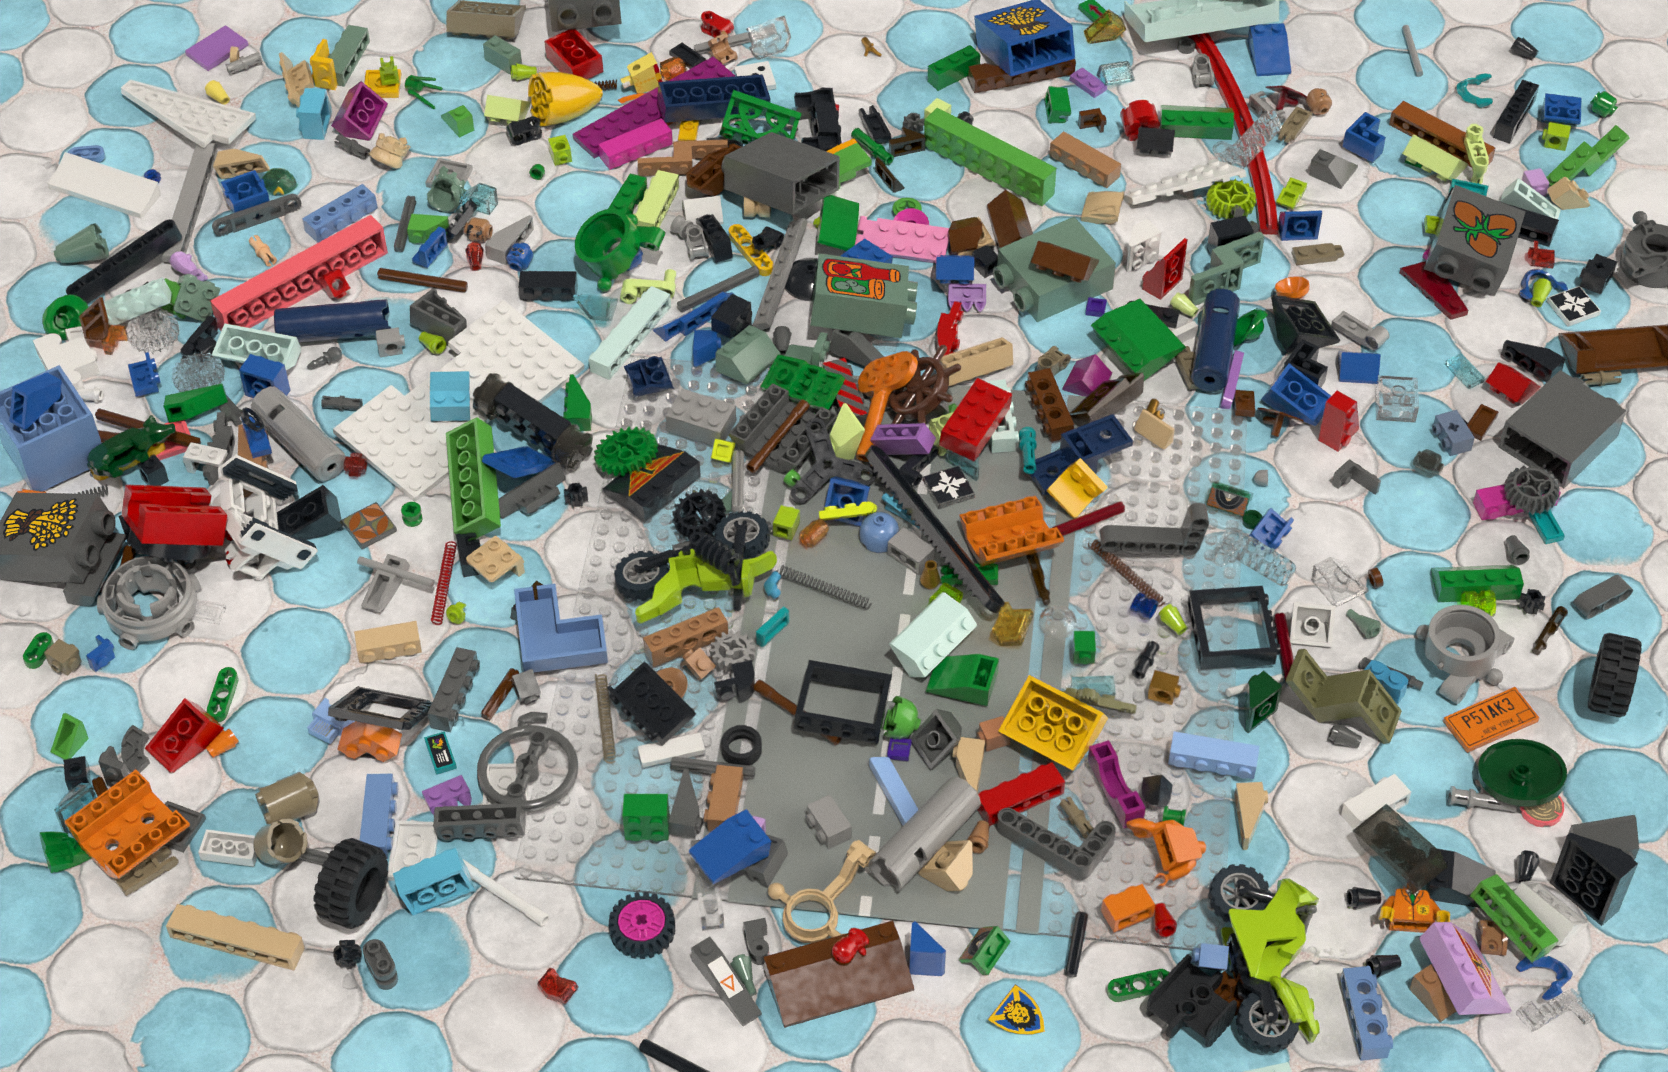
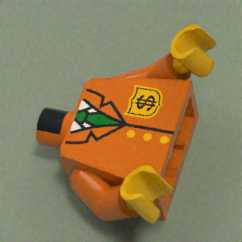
(1411, 911)

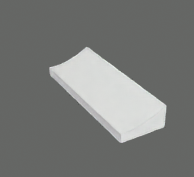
(104, 185)

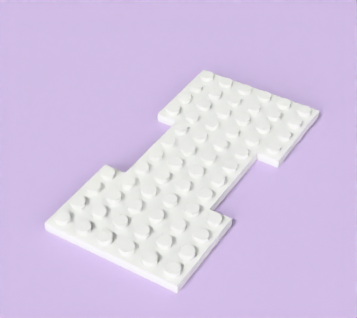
(397, 429)

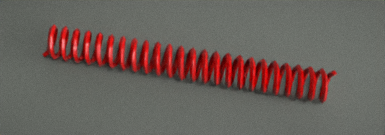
(444, 584)

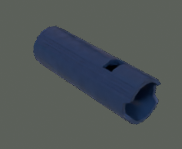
(332, 320)
(1216, 340)

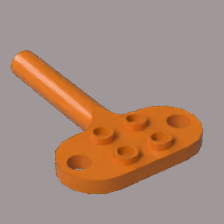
(879, 380)

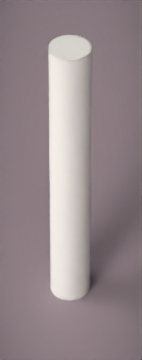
(1243, 687)

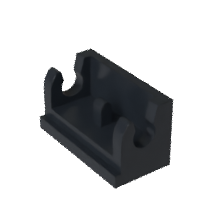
(465, 548)

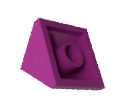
(1086, 376)

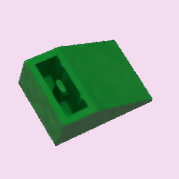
(965, 678)

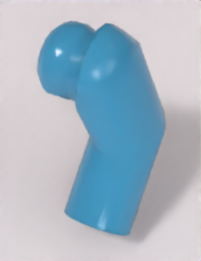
(770, 585)

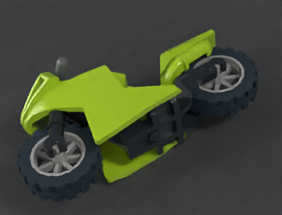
(1261, 944)

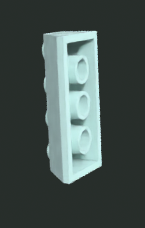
(239, 342)
(932, 635)

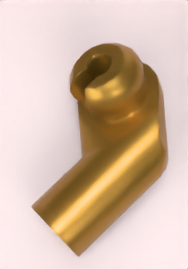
(1152, 408)

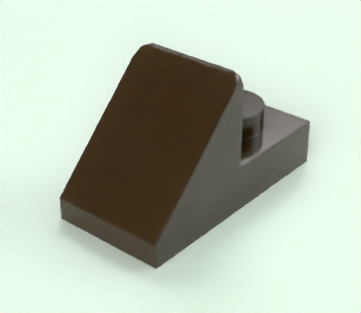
(908, 143)

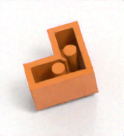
(369, 738)

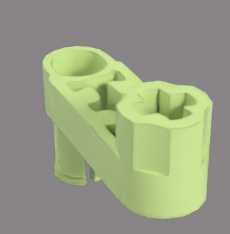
(1475, 144)
(635, 288)

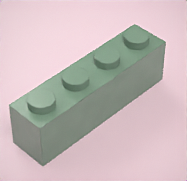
(349, 51)

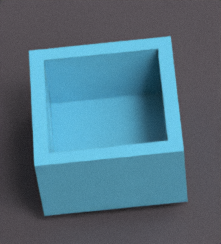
(314, 113)

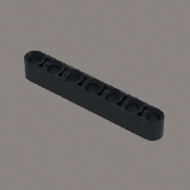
(126, 261)

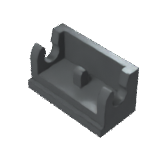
(769, 866)

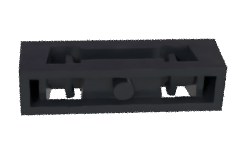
(1516, 111)

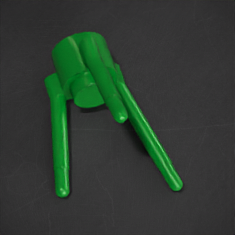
(415, 84)

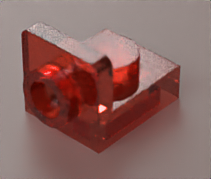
(1541, 257)

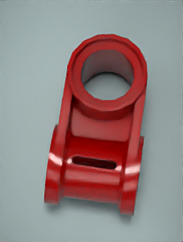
(715, 25)

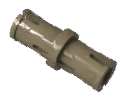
(1601, 378)
(1076, 816)

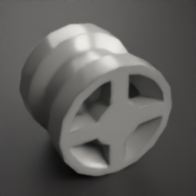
(679, 226)

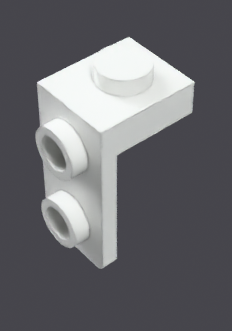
(202, 454)

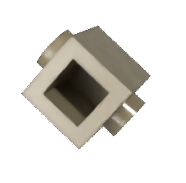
(63, 657)

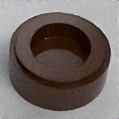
(1375, 578)

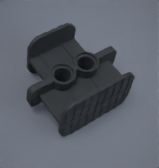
(1180, 993)

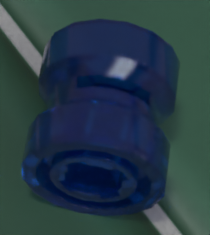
(1143, 605)

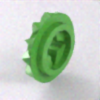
(902, 203)

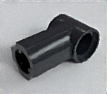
(768, 238)

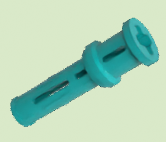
(1028, 445)

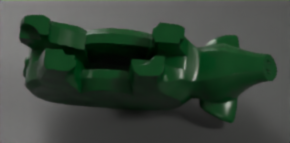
(127, 447)

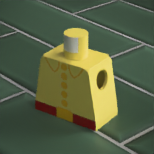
(643, 74)

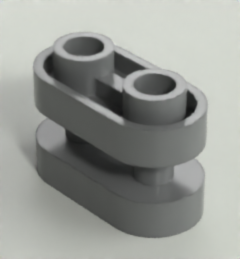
(380, 964)

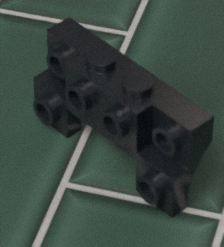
(823, 117)

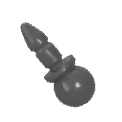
(333, 354)

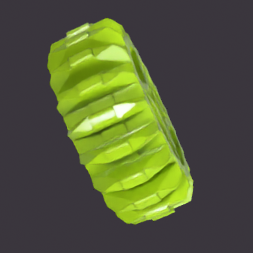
(1225, 195)

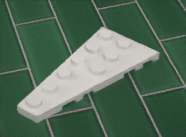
(1197, 178)

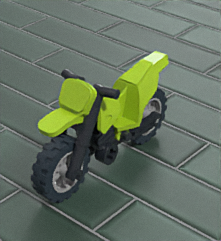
(686, 569)

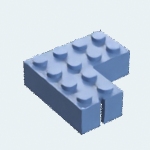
(553, 642)

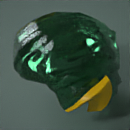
(279, 181)

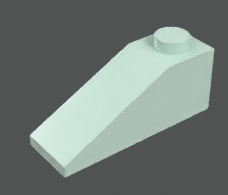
(1525, 197)

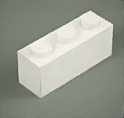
(1370, 800)

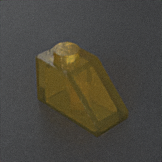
(1105, 28)

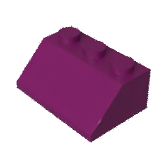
(359, 113)

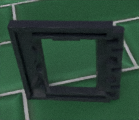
(351, 704)

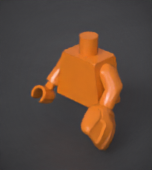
(1175, 844)

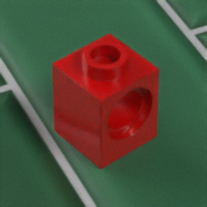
(327, 280)

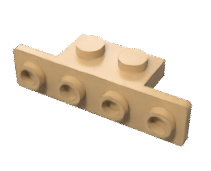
(296, 78)

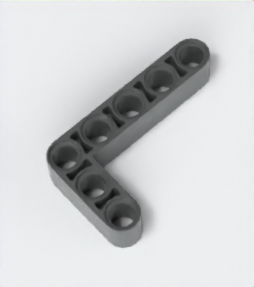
(1159, 540)
(1056, 845)

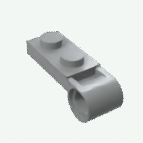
(1360, 331)

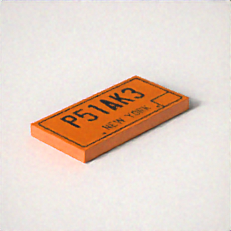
(1491, 719)

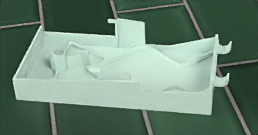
(1189, 17)

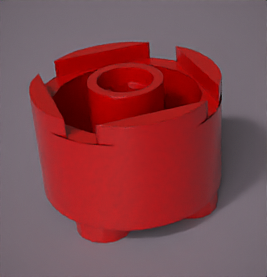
(1138, 114)

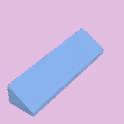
(893, 788)

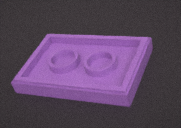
(215, 47)

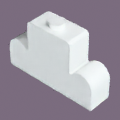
(73, 356)

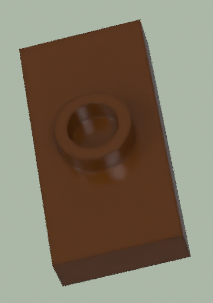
(1244, 403)

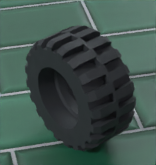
(1614, 675)
(350, 883)

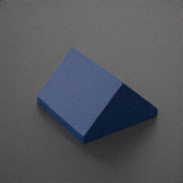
(1358, 367)
(926, 954)

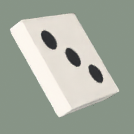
(757, 69)

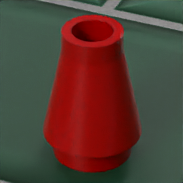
(1164, 922)

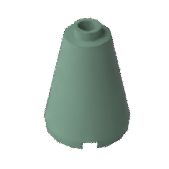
(83, 246)

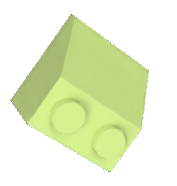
(505, 108)

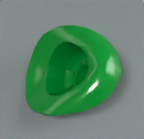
(63, 314)
(1250, 325)

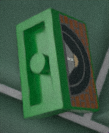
(985, 949)

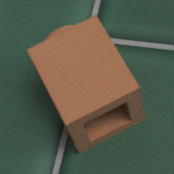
(989, 732)

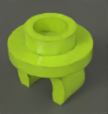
(455, 613)

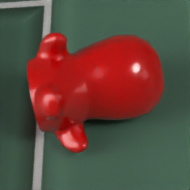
(847, 947)

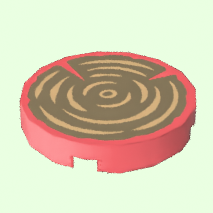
(1544, 814)

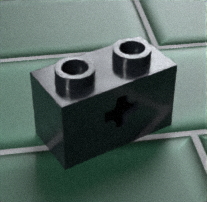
(1597, 273)

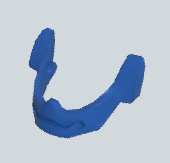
(1525, 293)
(1563, 973)

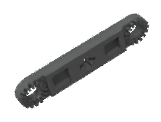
(247, 218)

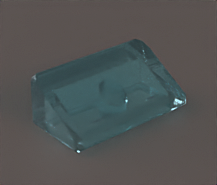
(1115, 73)

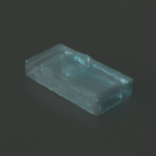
(1464, 371)

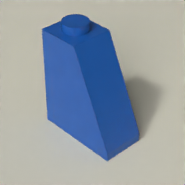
(33, 398)

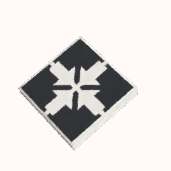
(1573, 306)

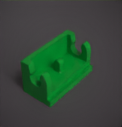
(1057, 104)

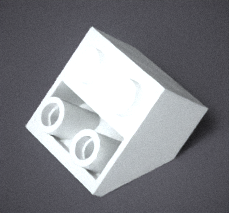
(1143, 245)

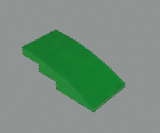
(838, 222)
(804, 381)

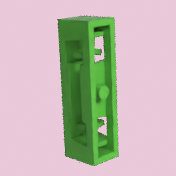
(1514, 917)

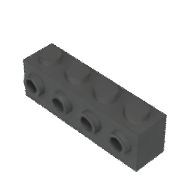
(453, 689)
(479, 821)

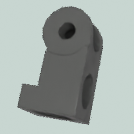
(757, 946)

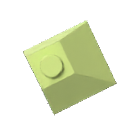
(846, 434)

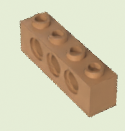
(686, 635)

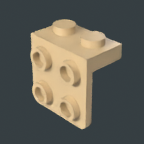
(495, 559)

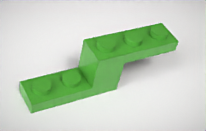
(1589, 158)

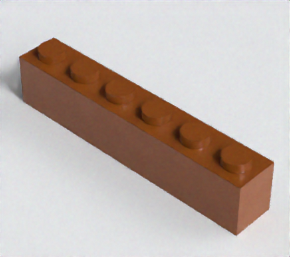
(1434, 130)

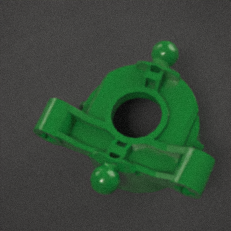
(606, 229)

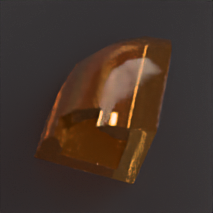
(672, 68)

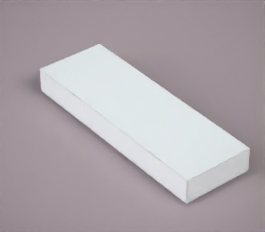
(682, 747)

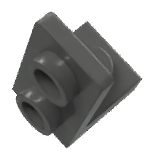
(1354, 471)

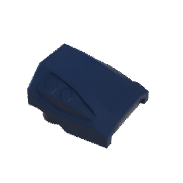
(648, 376)

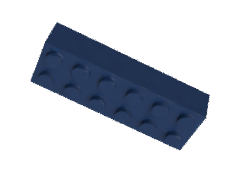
(706, 97)

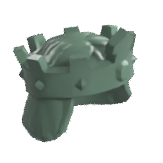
(446, 191)

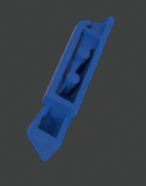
(691, 320)

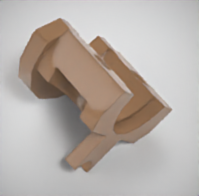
(721, 49)
(1493, 939)

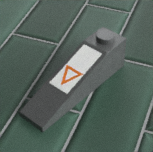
(724, 980)

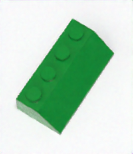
(1198, 121)
(1502, 579)

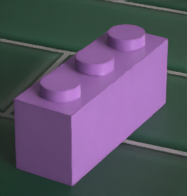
(903, 438)

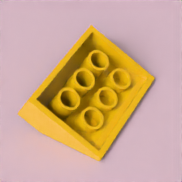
(1053, 723)

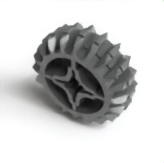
(1529, 494)

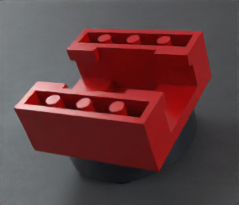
(172, 521)

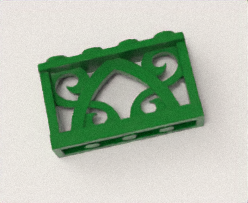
(747, 103)

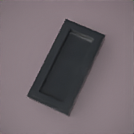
(688, 55)

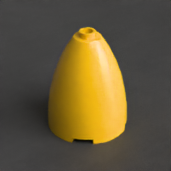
(561, 96)

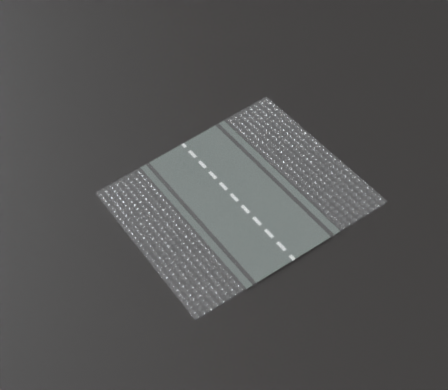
(1011, 888)

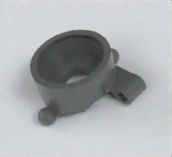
(1641, 263)

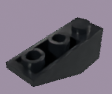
(716, 238)
(1534, 359)

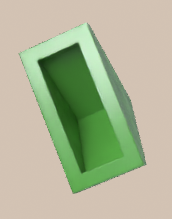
(69, 737)

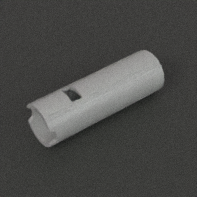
(298, 434)
(924, 833)

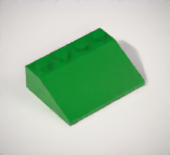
(1137, 338)

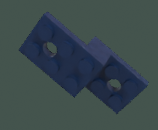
(1082, 443)

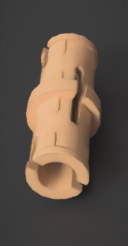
(262, 250)

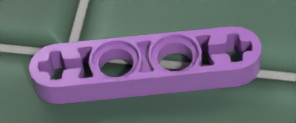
(1229, 389)

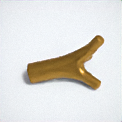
(869, 47)

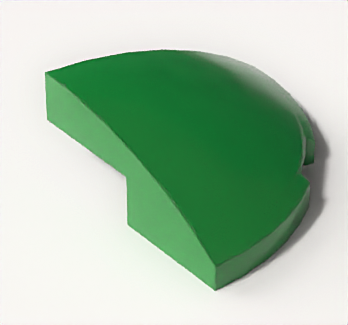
(61, 851)

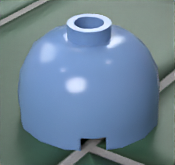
(877, 531)

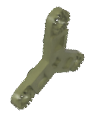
(1091, 697)

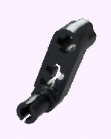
(913, 467)

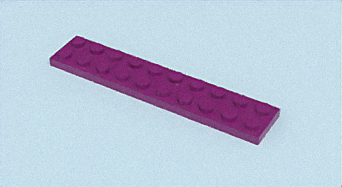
(640, 111)

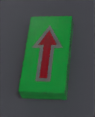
(1091, 9)

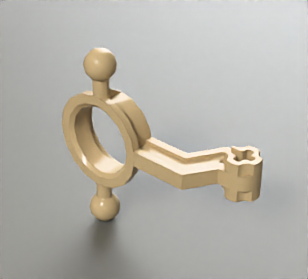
(858, 855)

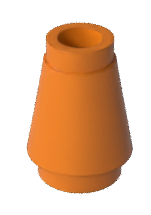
(223, 742)

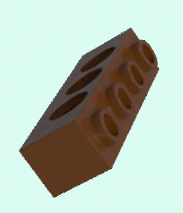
(1049, 403)

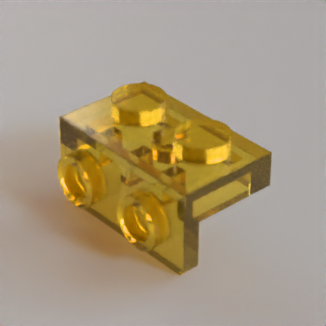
(1012, 625)

